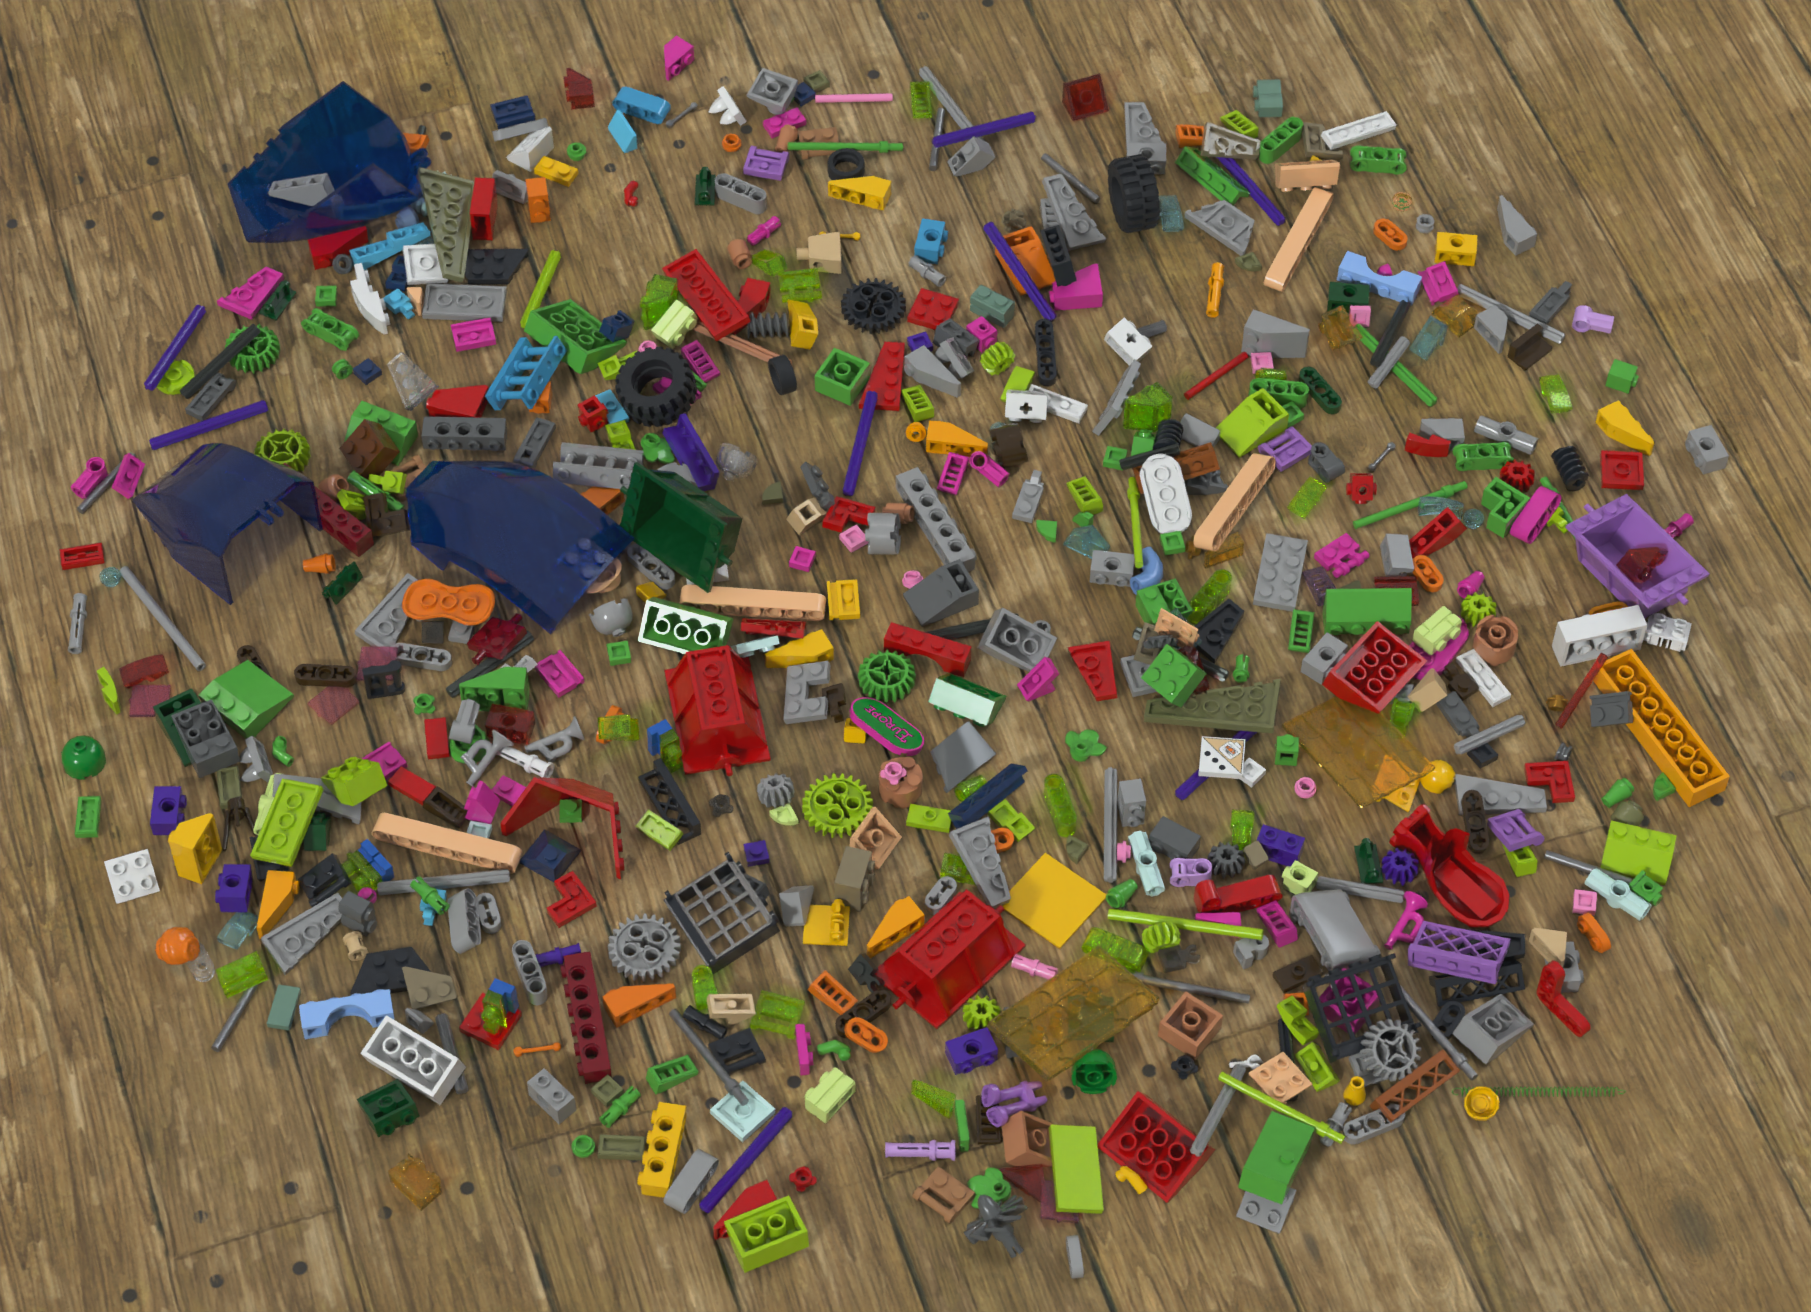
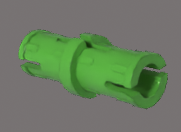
(429, 895)
(619, 1106)

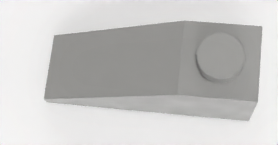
(303, 190)
(931, 372)

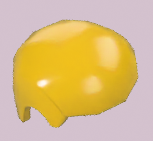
(1440, 778)
(1481, 1103)

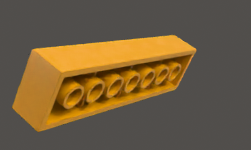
(1664, 730)

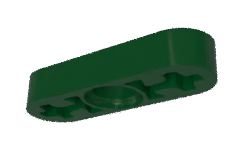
(1321, 398)

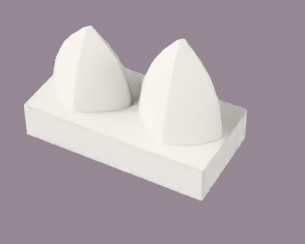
(725, 102)

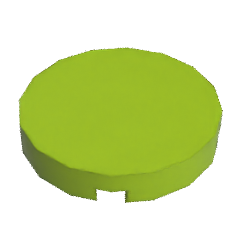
(176, 377)

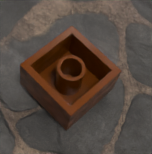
(369, 449)

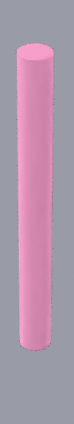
(853, 98)

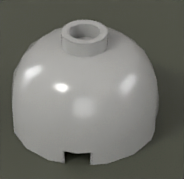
(612, 617)

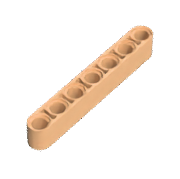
(1298, 239)
(1234, 502)
(756, 602)
(446, 842)

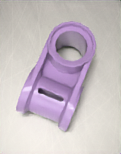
(1189, 871)

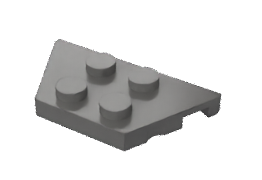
(1224, 224)

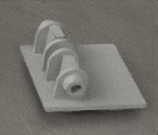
(1264, 1211)

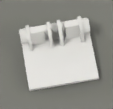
(1667, 628)
(131, 876)

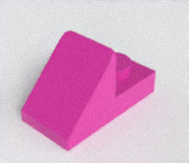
(1039, 680)

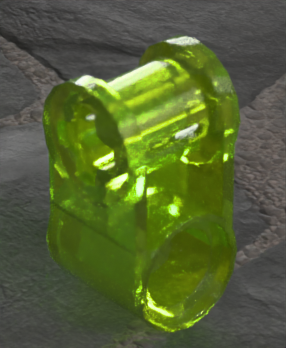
(1401, 715)
(704, 987)

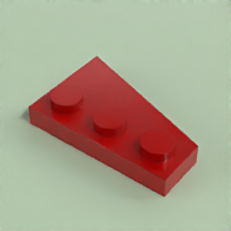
(1096, 668)

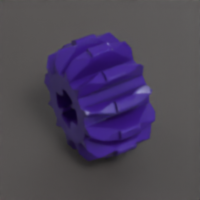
(1400, 866)

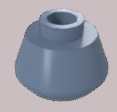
(406, 218)

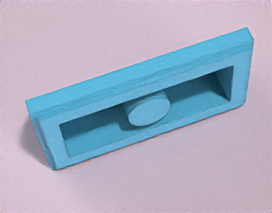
(623, 132)

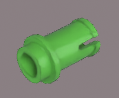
(1241, 671)

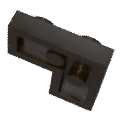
(380, 520)

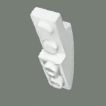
(368, 301)

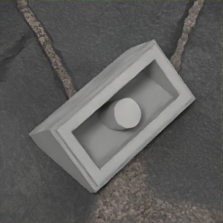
(1198, 432)

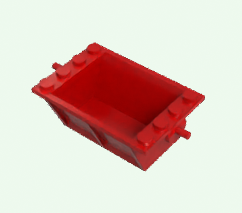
(716, 711)
(950, 958)

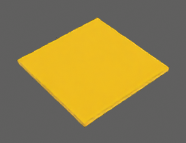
(1053, 900)

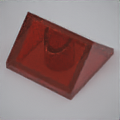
(1084, 97)

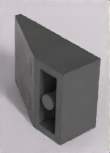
(942, 593)
(206, 738)

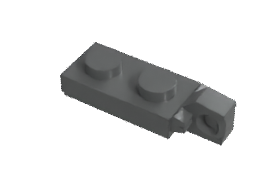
(1551, 303)
(817, 485)
(1458, 715)

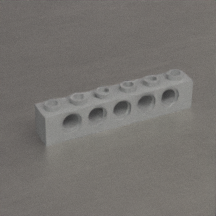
(916, 491)

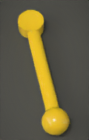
(856, 236)

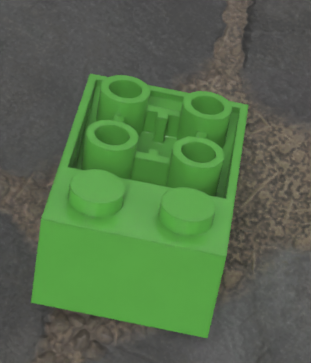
(502, 687)

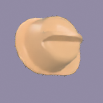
(609, 580)

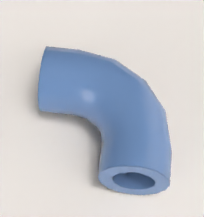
(1152, 571)

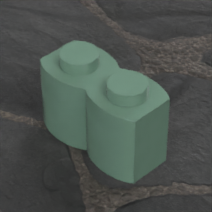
(1269, 98)

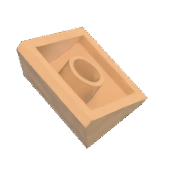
(875, 835)

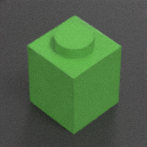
(1622, 376)

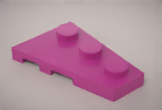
(252, 295)

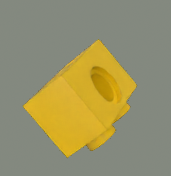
(1455, 248)

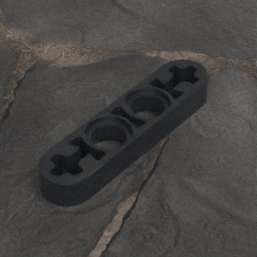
(1045, 352)

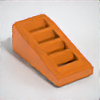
(1184, 135)
(832, 983)

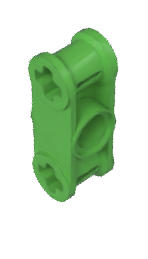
(1378, 159)
(330, 329)
(1482, 456)

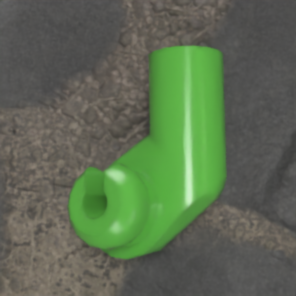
(279, 751)
(837, 1047)

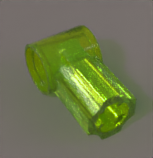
(1242, 825)

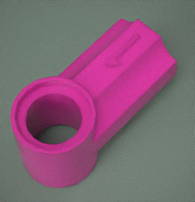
(989, 469)
(90, 477)

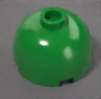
(83, 757)
(1094, 1072)

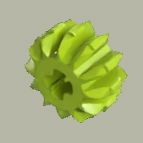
(997, 358)
(1477, 607)
(1161, 936)
(979, 1012)

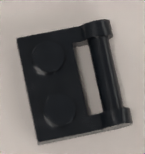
(376, 681)
(322, 876)
(737, 1046)

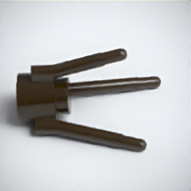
(236, 811)

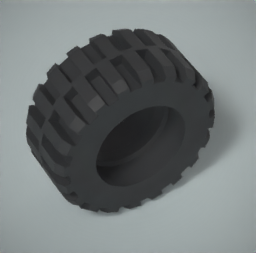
(1133, 193)
(649, 366)

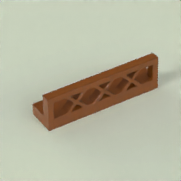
(1192, 462)
(1409, 1081)

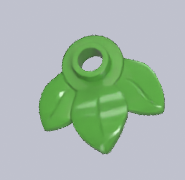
(656, 449)
(1084, 744)
(988, 1185)

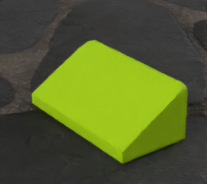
(1317, 1067)

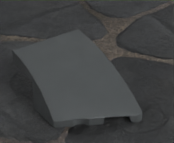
(1205, 484)
(961, 755)

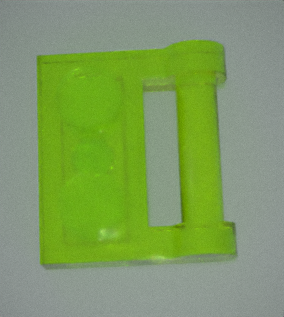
(780, 1008)

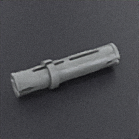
(79, 604)

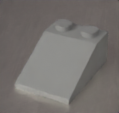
(1274, 335)
(1015, 640)
(1492, 1028)

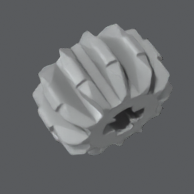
(775, 790)

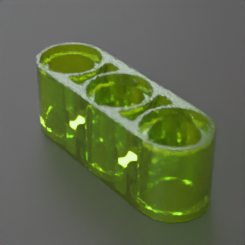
(1210, 595)
(1060, 814)
(1126, 952)

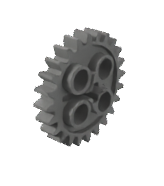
(644, 947)

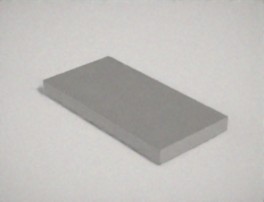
(464, 302)

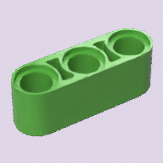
(1280, 140)
(1282, 390)

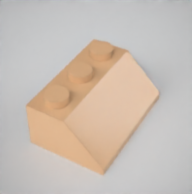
(1306, 174)

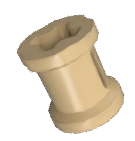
(355, 946)

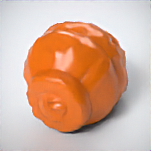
(177, 946)

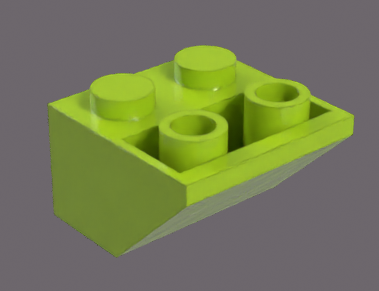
(355, 780)

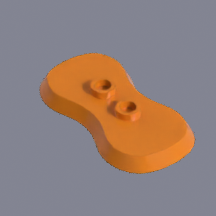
(432, 599)

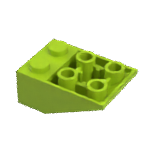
(1253, 423)

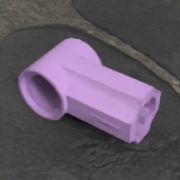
(1586, 319)

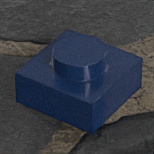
(803, 94)
(367, 371)

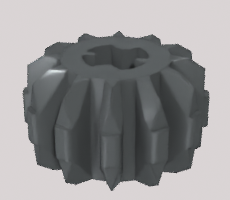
(1226, 859)

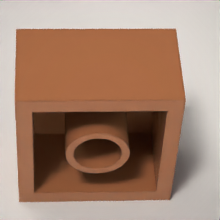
(1190, 1025)

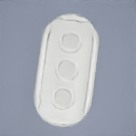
(1165, 494)

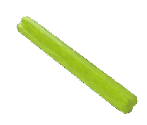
(542, 285)

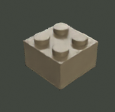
(854, 877)

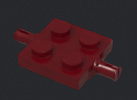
(496, 638)

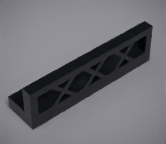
(675, 796)
(1445, 980)

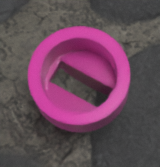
(1385, 270)
(366, 892)

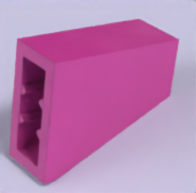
(1080, 294)

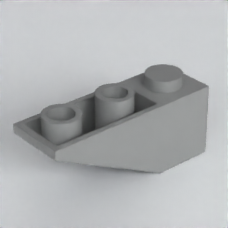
(1515, 230)

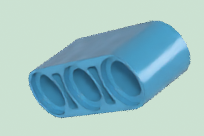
(641, 105)

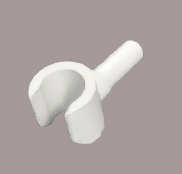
(1252, 1062)

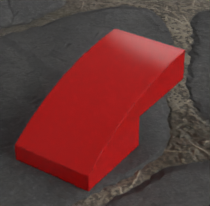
(1433, 447)

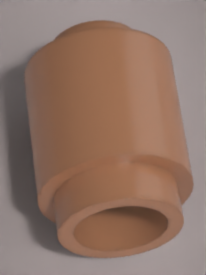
(740, 253)
(904, 510)

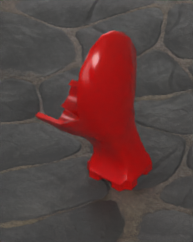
(1459, 882)

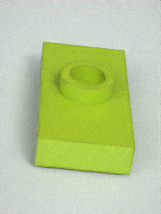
(929, 818)
(659, 830)

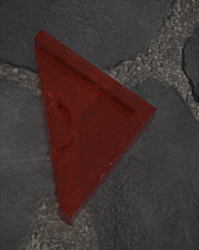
(1026, 1178)

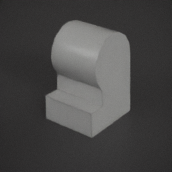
(1250, 949)

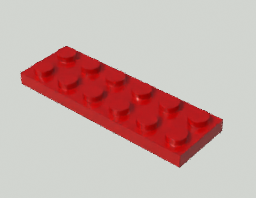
(707, 295)

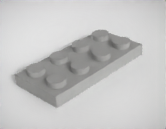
(1280, 572)

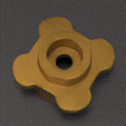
(1191, 549)
(1557, 703)

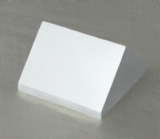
(532, 149)

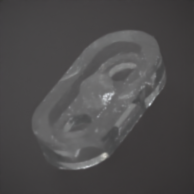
(202, 960)

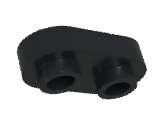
(1446, 1022)

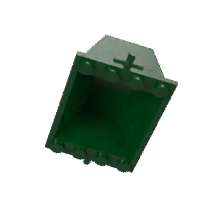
(679, 524)

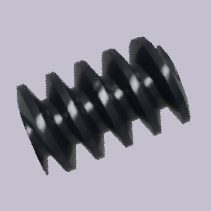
(1168, 433)
(1570, 468)

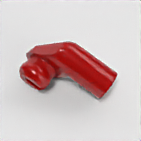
(629, 199)

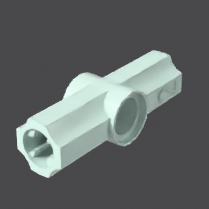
(1148, 873)
(1626, 900)

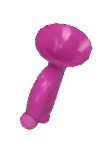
(1413, 903)

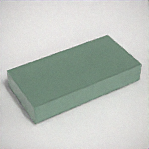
(283, 1007)

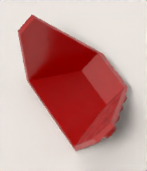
(546, 793)

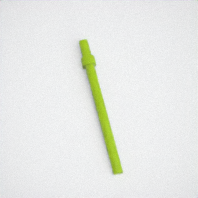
(1133, 495)
(1322, 1129)

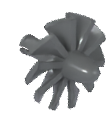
(997, 1221)

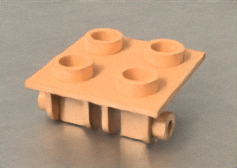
(1171, 625)
(1280, 1078)

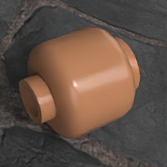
(333, 485)

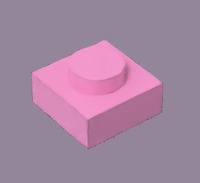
(1360, 315)
(1261, 360)
(853, 538)
(1584, 902)

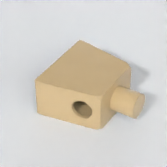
(823, 252)

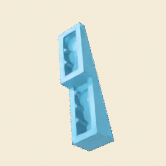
(377, 252)

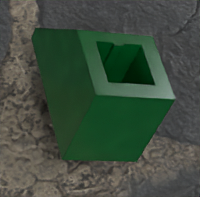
(318, 833)

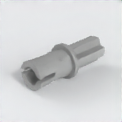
(1337, 1121)

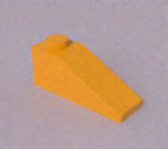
(946, 438)
(276, 899)
(899, 922)

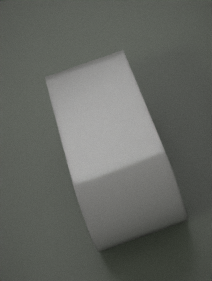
(740, 193)
(464, 921)
(531, 981)
(691, 1181)

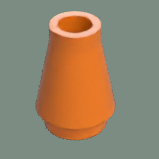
(321, 564)

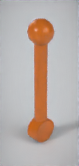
(518, 1051)

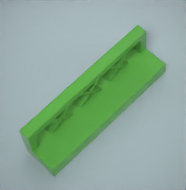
(1211, 175)

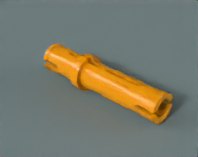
(1216, 283)

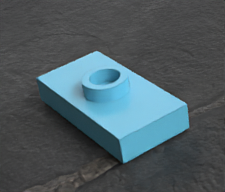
(615, 410)

